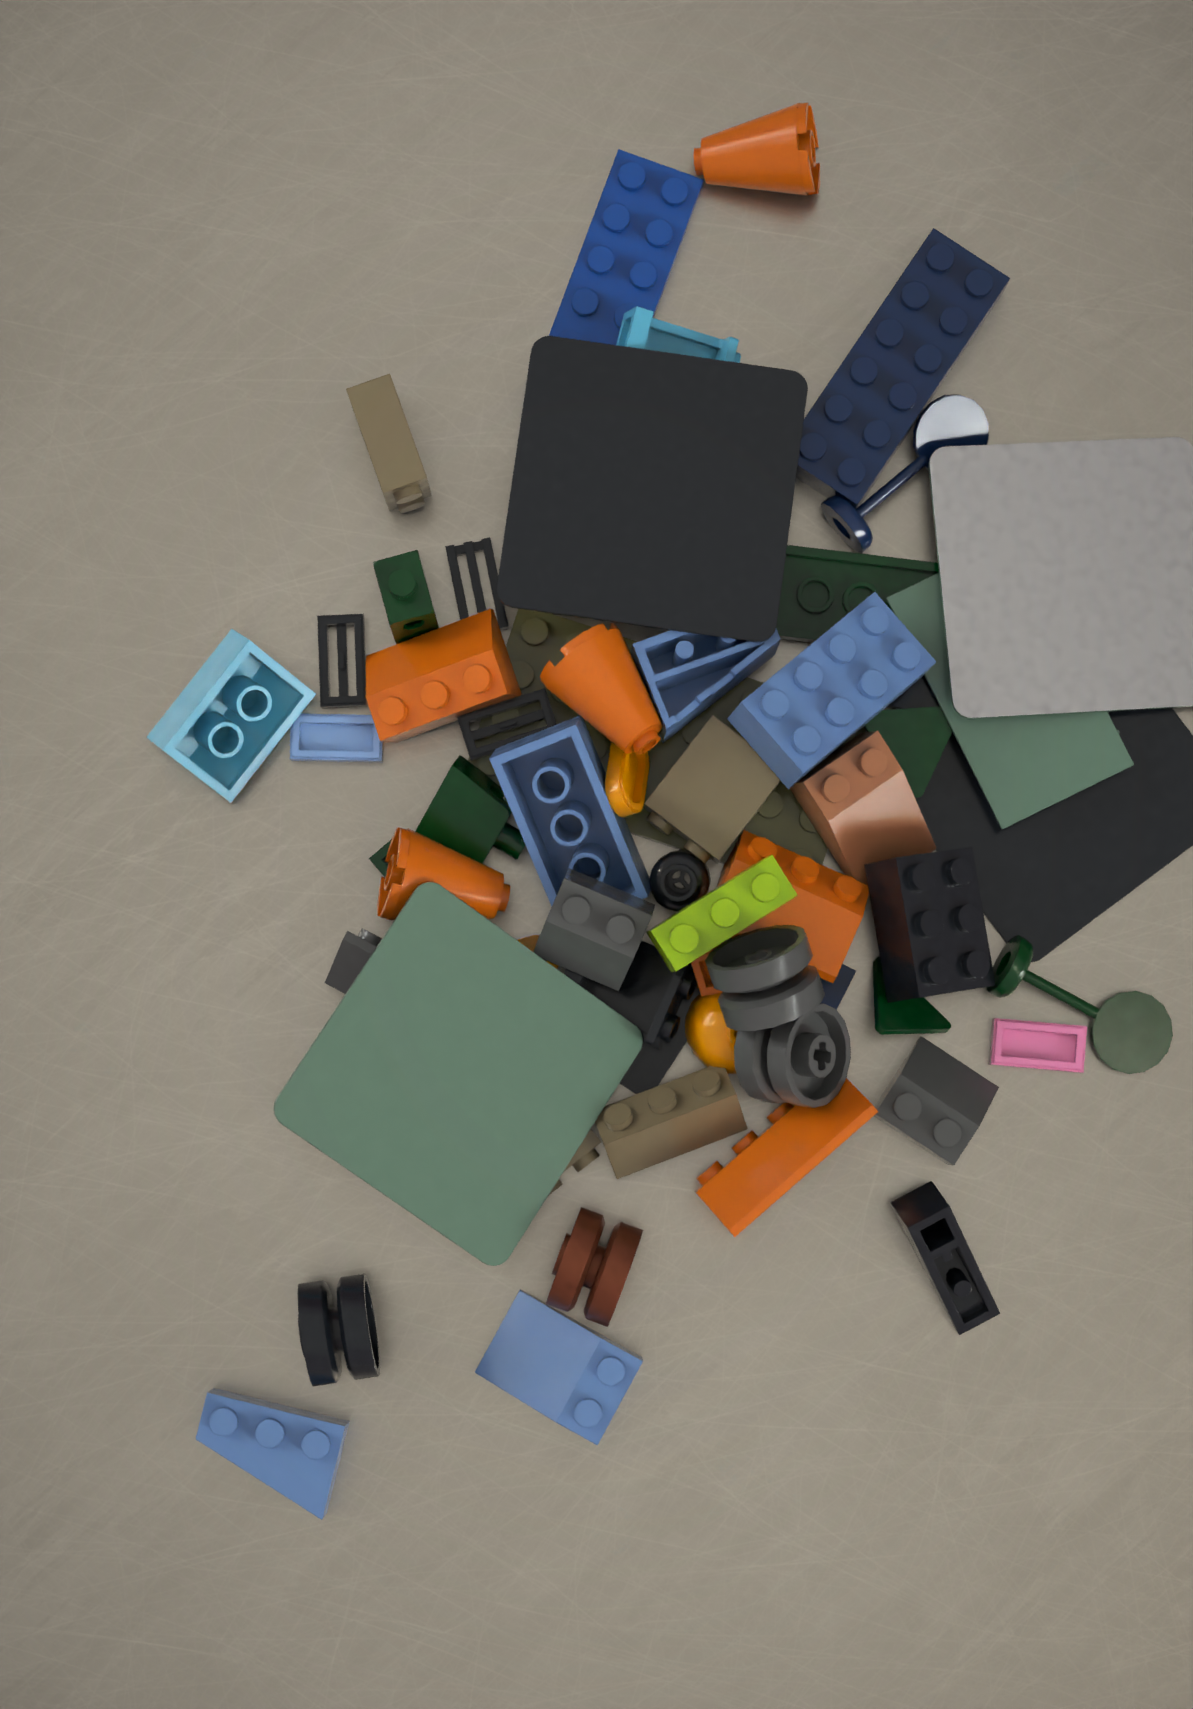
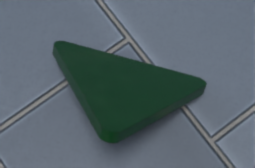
(915, 739)
(904, 1016)

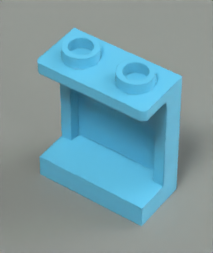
(648, 333)

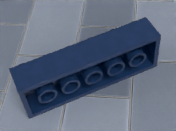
(896, 368)

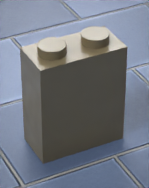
(390, 443)
(711, 792)

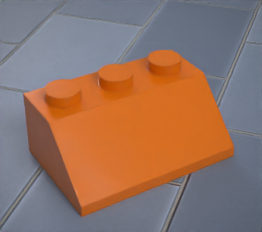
(439, 677)
(825, 905)

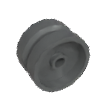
(765, 978)
(797, 1060)

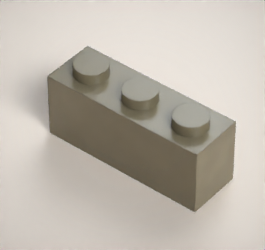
(670, 1120)

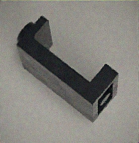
(647, 994)

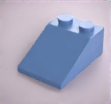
(559, 1367)

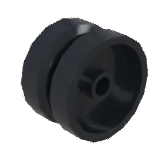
(333, 1330)

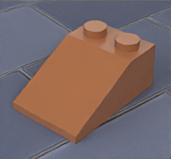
(863, 806)

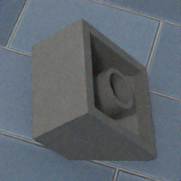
(594, 929)
(936, 1101)

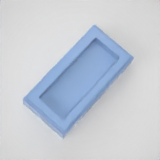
(335, 738)

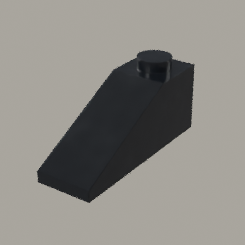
(945, 1257)

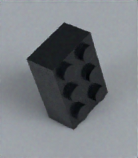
(929, 924)

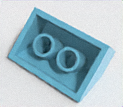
(231, 715)

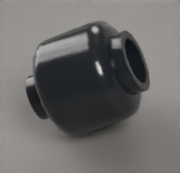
(663, 885)

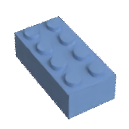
(831, 690)
(563, 809)

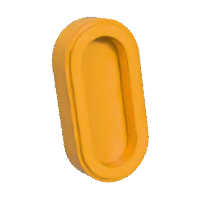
(626, 781)

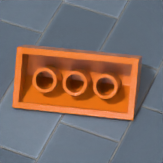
(780, 1156)

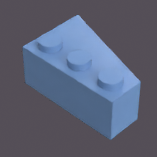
(694, 671)
(277, 1444)

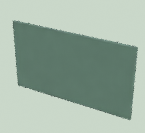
(1016, 759)

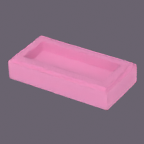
(1038, 1045)

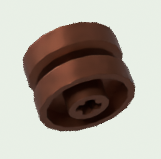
(593, 1266)

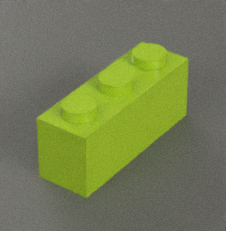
(721, 913)

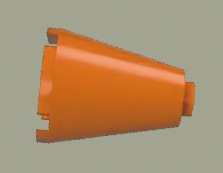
(764, 153)
(605, 688)
(420, 860)

